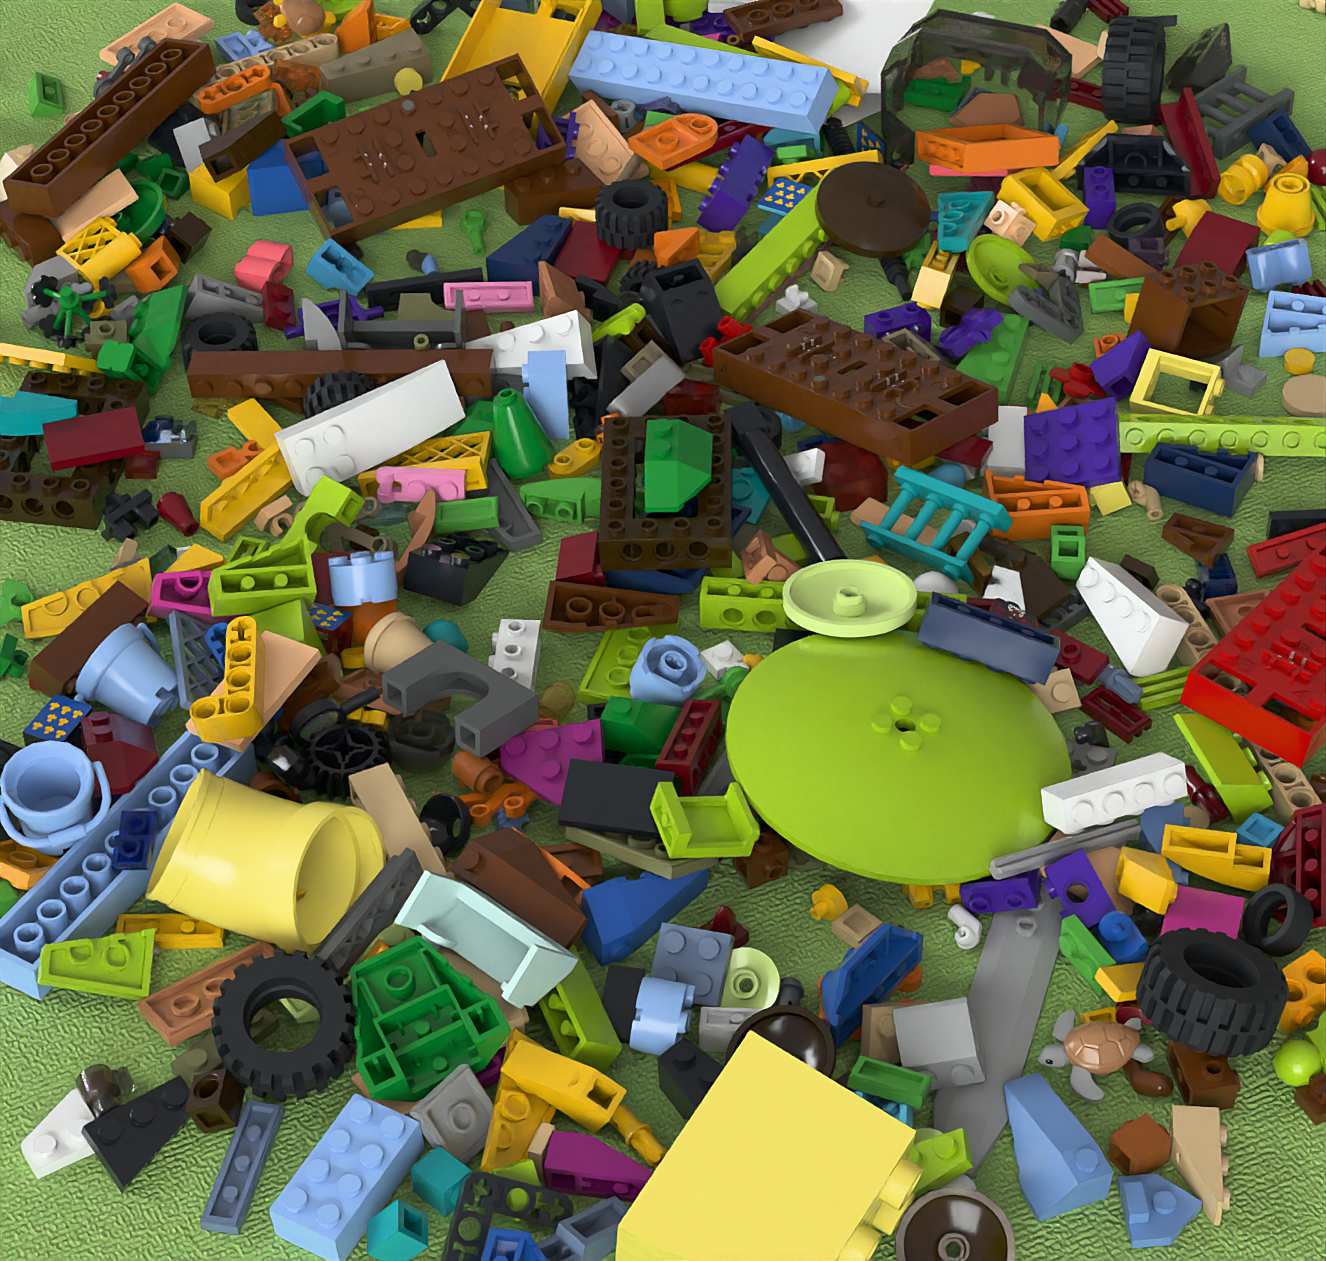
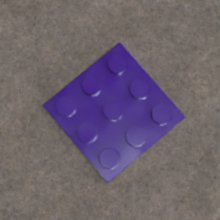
(1074, 444)

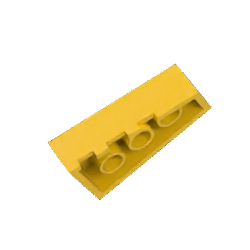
(221, 197)

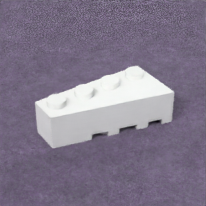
(561, 332)
(1132, 617)

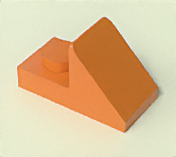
(676, 246)

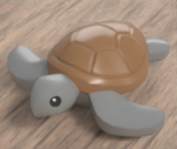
(1095, 1049)

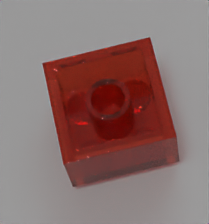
(851, 475)

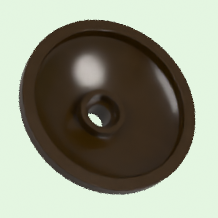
(793, 1031)
(958, 1218)

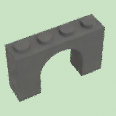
(444, 670)

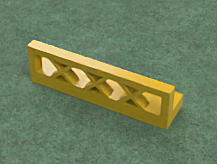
(818, 167)
(245, 494)

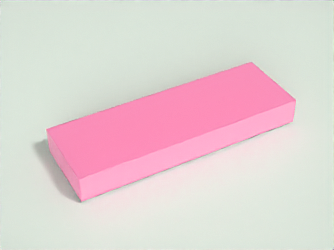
(491, 296)

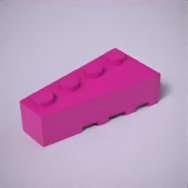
(185, 593)

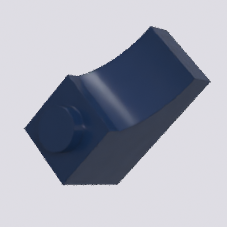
(1281, 135)

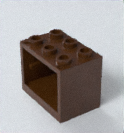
(1189, 310)

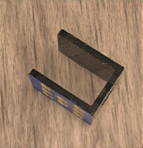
(895, 138)

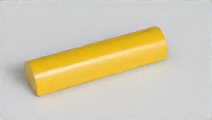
(692, 176)

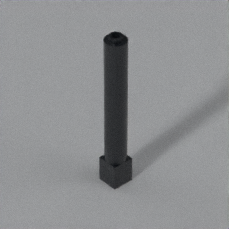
(752, 440)

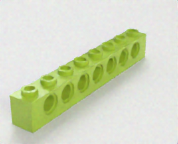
(1236, 433)
(747, 607)

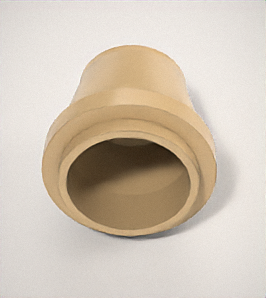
(392, 642)

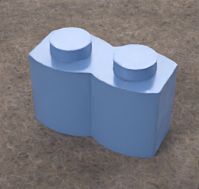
(1279, 264)

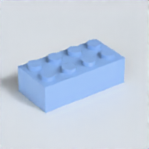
(347, 1179)

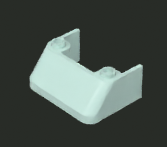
(487, 936)

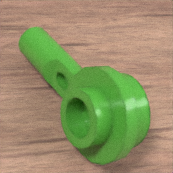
(475, 223)
(727, 686)

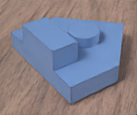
(1155, 1209)

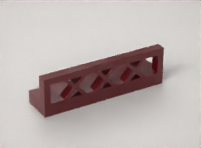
(1188, 137)
(693, 743)

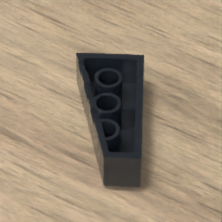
(686, 1076)

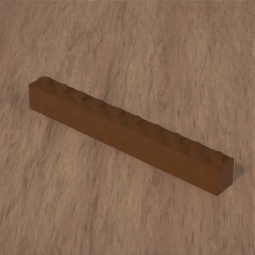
(291, 372)

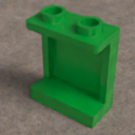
(314, 114)

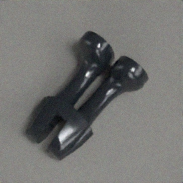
(279, 753)

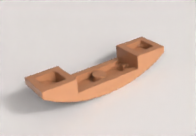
(423, 526)

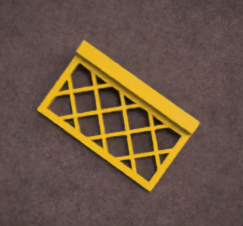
(774, 51)
(472, 460)

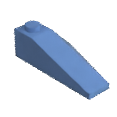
(1053, 1151)

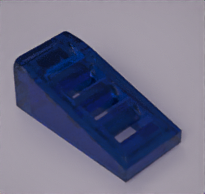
(1218, 580)

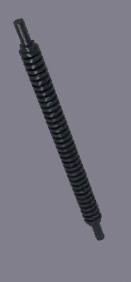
(894, 268)

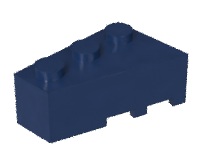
(520, 256)
(1201, 478)

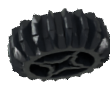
(343, 752)

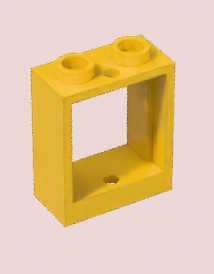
(1045, 200)

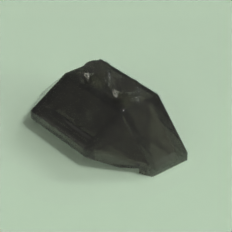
(1201, 63)

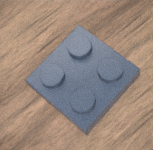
(694, 959)

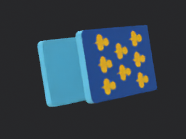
(780, 201)

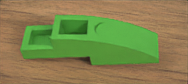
(568, 499)

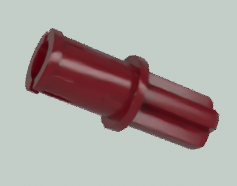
(1204, 796)

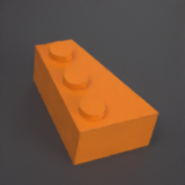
(1036, 505)

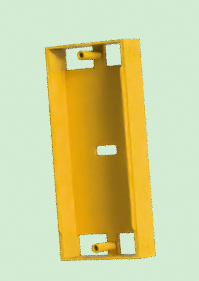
(543, 43)

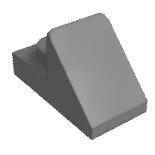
(1237, 375)

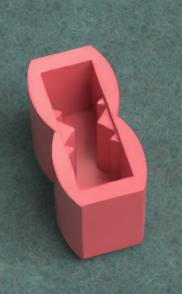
(264, 263)

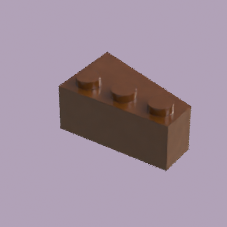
(546, 191)

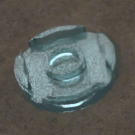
(390, 515)

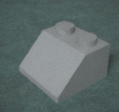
(941, 1042)

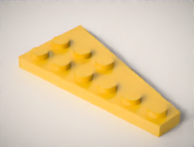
(42, 359)

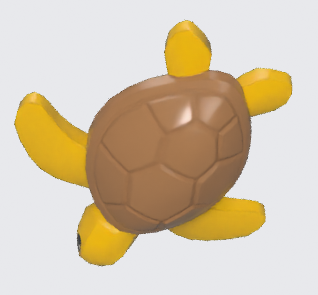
(303, 16)

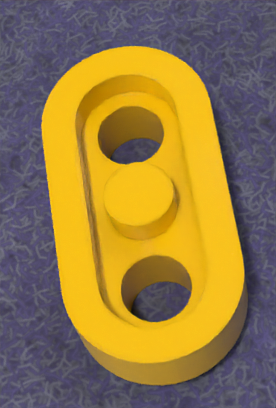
(575, 459)

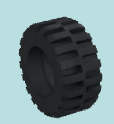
(1133, 69)
(274, 980)
(1212, 992)

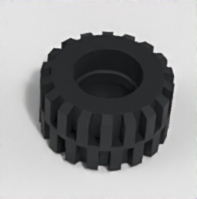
(631, 213)
(218, 333)
(334, 391)

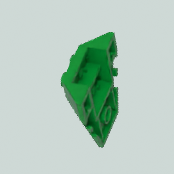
(419, 1021)

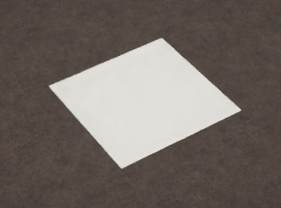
(858, 38)

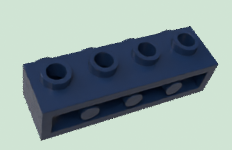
(988, 639)

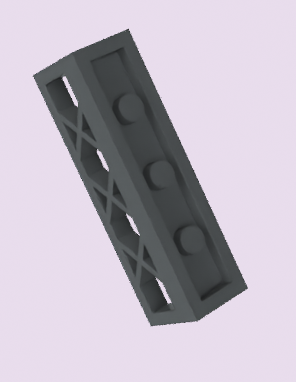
(370, 912)

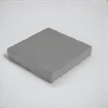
(456, 1114)

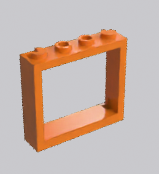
(987, 147)

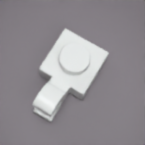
(721, 659)

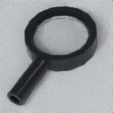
(326, 712)

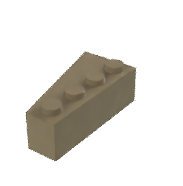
(374, 67)

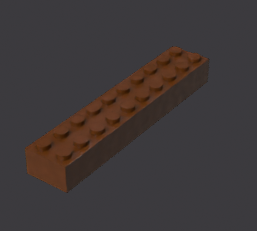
(109, 128)

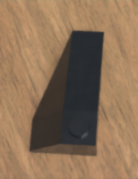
(593, 396)

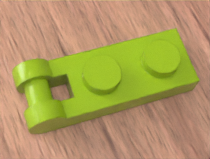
(620, 323)

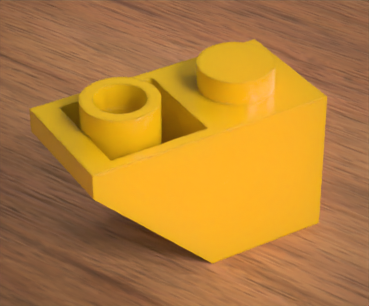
(1145, 879)

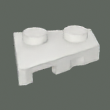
(59, 1137)

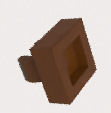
(1313, 1098)

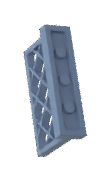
(185, 661)

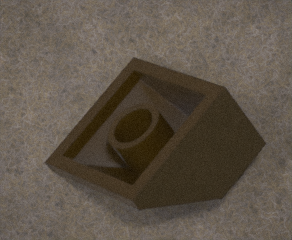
(1028, 583)

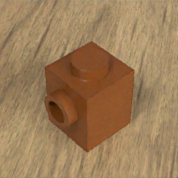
(1139, 1146)

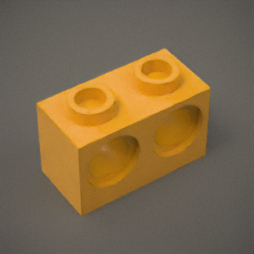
(1306, 991)

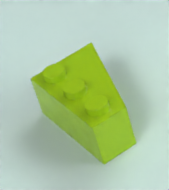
(264, 580)

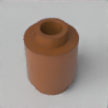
(478, 774)

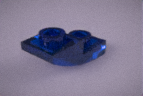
(135, 840)

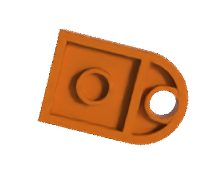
(675, 139)

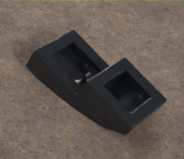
(597, 298)
(621, 997)

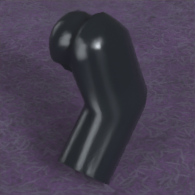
(1193, 588)
(1091, 733)

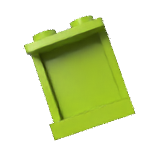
(704, 823)

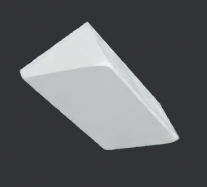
(719, 1025)

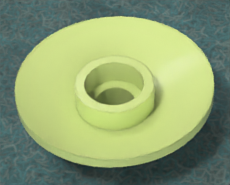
(756, 966)

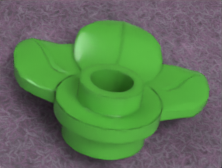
(14, 596)

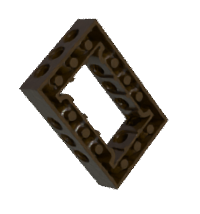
(65, 500)
(663, 542)

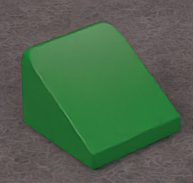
(153, 166)
(173, 183)

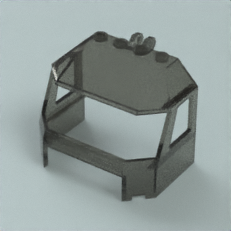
(995, 45)

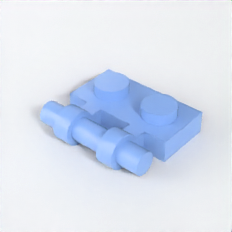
(237, 46)

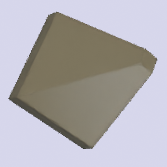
(1040, 274)

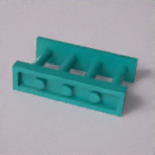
(937, 496)

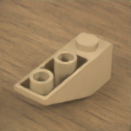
(1198, 1156)

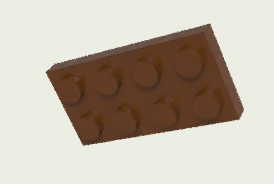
(777, 16)

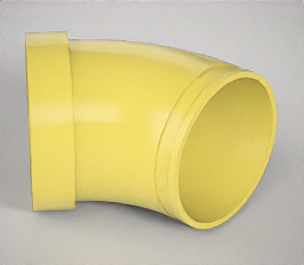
(246, 853)

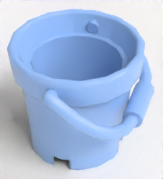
(130, 677)
(51, 796)

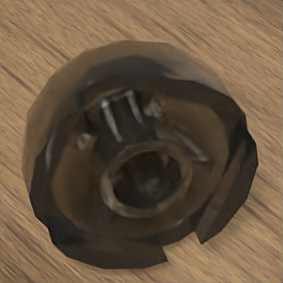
(421, 741)

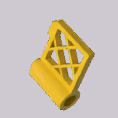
(104, 259)

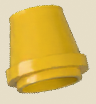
(1287, 206)

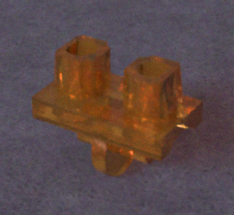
(295, 75)

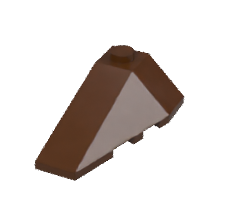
(597, 609)
(521, 880)

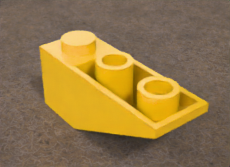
(565, 1084)

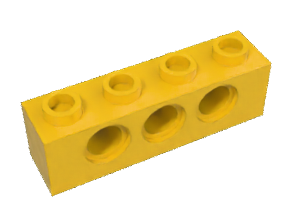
(935, 277)

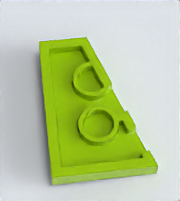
(103, 965)

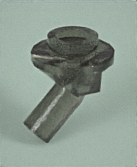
(1146, 920)

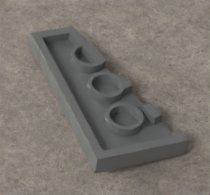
(515, 524)

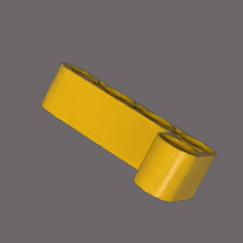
(241, 707)

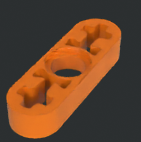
(218, 97)

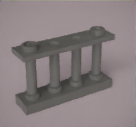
(1234, 135)

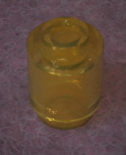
(556, 701)

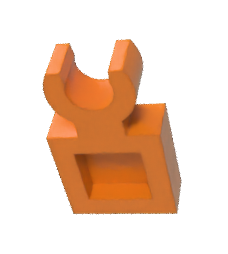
(232, 460)

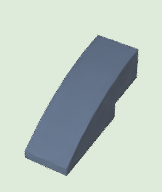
(587, 1234)

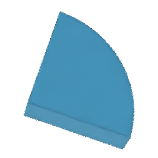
(1062, 132)

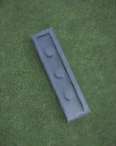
(242, 1167)

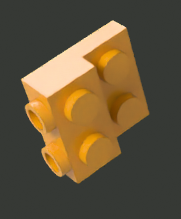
(23, 864)

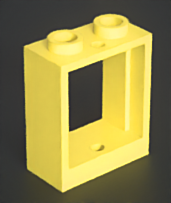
(1179, 366)

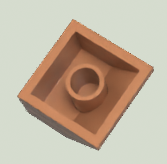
(559, 293)

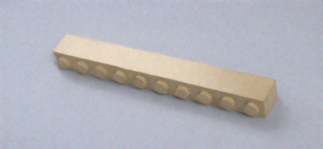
(384, 799)

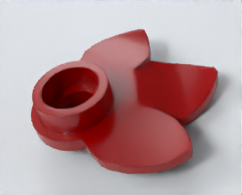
(1078, 381)

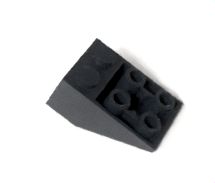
(683, 307)
(453, 568)

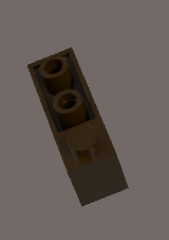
(241, 145)

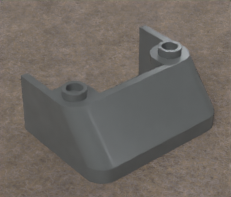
(401, 334)

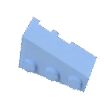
(1293, 323)
(548, 391)

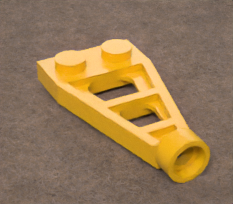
(716, 252)

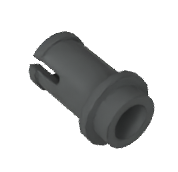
(790, 992)

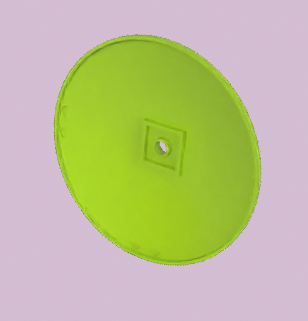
(920, 806)

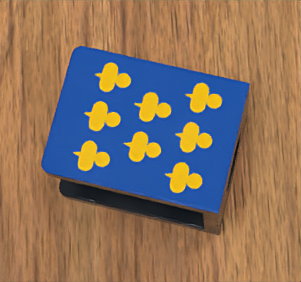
(58, 722)

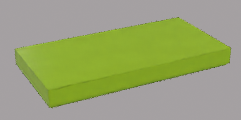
(614, 661)

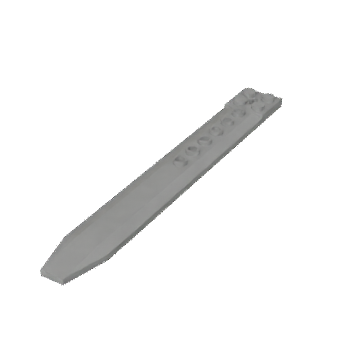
(1009, 999)

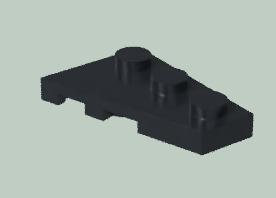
(138, 1130)

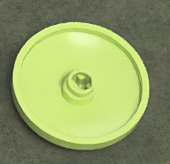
(849, 598)

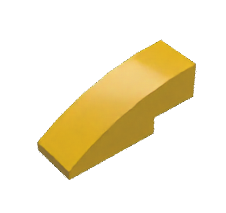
(1217, 856)

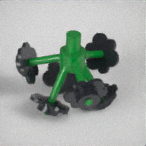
(72, 300)

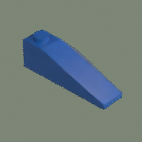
(631, 912)

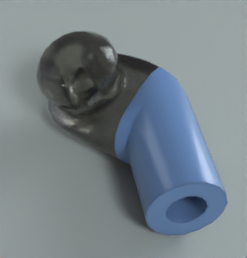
(422, 262)

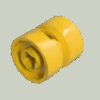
(1242, 179)

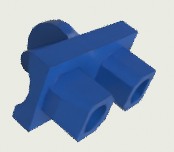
(1122, 938)

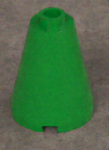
(519, 438)

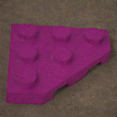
(543, 756)

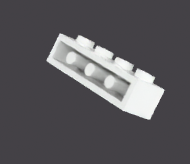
(517, 650)
(1114, 793)

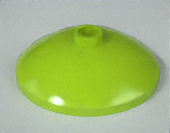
(995, 264)

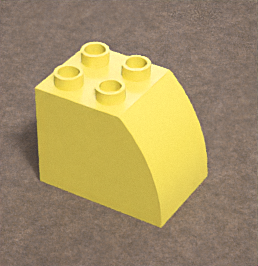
(774, 1171)

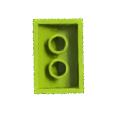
(1227, 765)

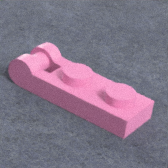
(446, 484)

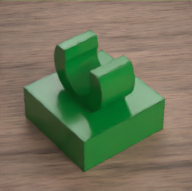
(11, 659)

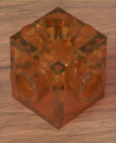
(265, 17)

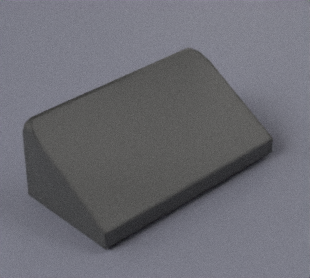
(176, 449)

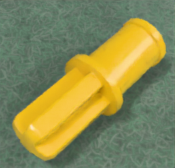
(638, 1135)

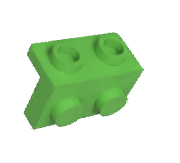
(1084, 951)

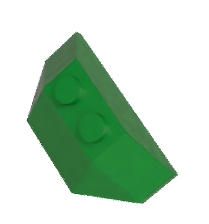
(158, 324)
(675, 464)

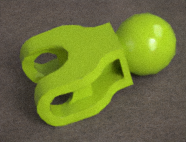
(1302, 1059)

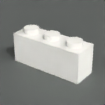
(1008, 443)

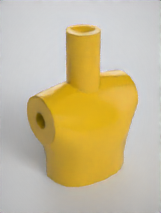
(1187, 215)

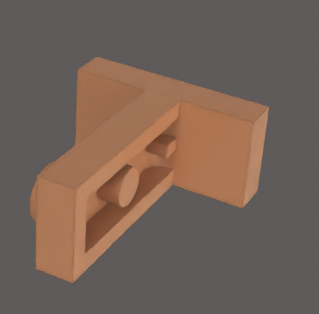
(766, 562)

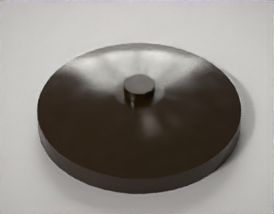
(872, 210)

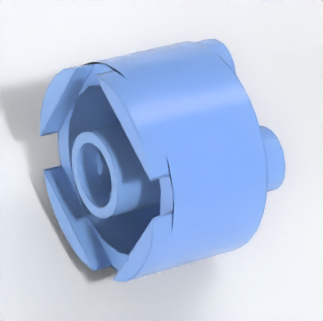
(363, 578)
(667, 672)
(661, 1015)

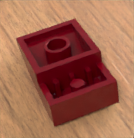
(1221, 242)

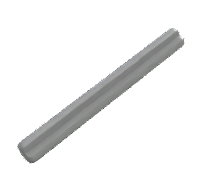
(1056, 850)

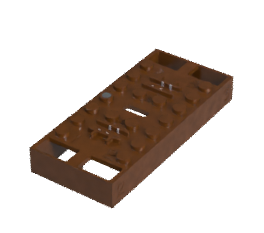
(389, 177)
(799, 368)

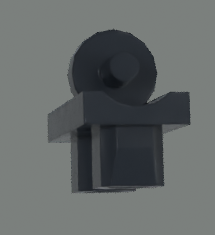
(124, 511)

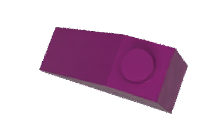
(591, 1168)

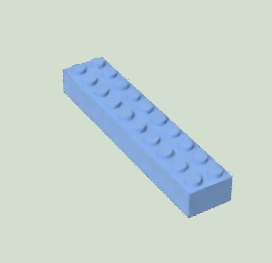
(705, 81)
(81, 891)

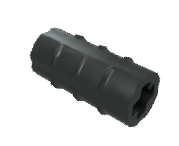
(1068, 15)

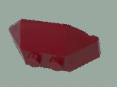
(122, 747)
(1300, 861)

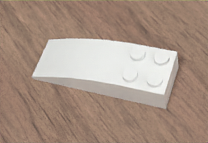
(370, 427)

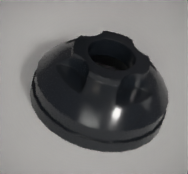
(439, 815)

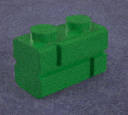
(128, 362)

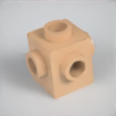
(1009, 222)

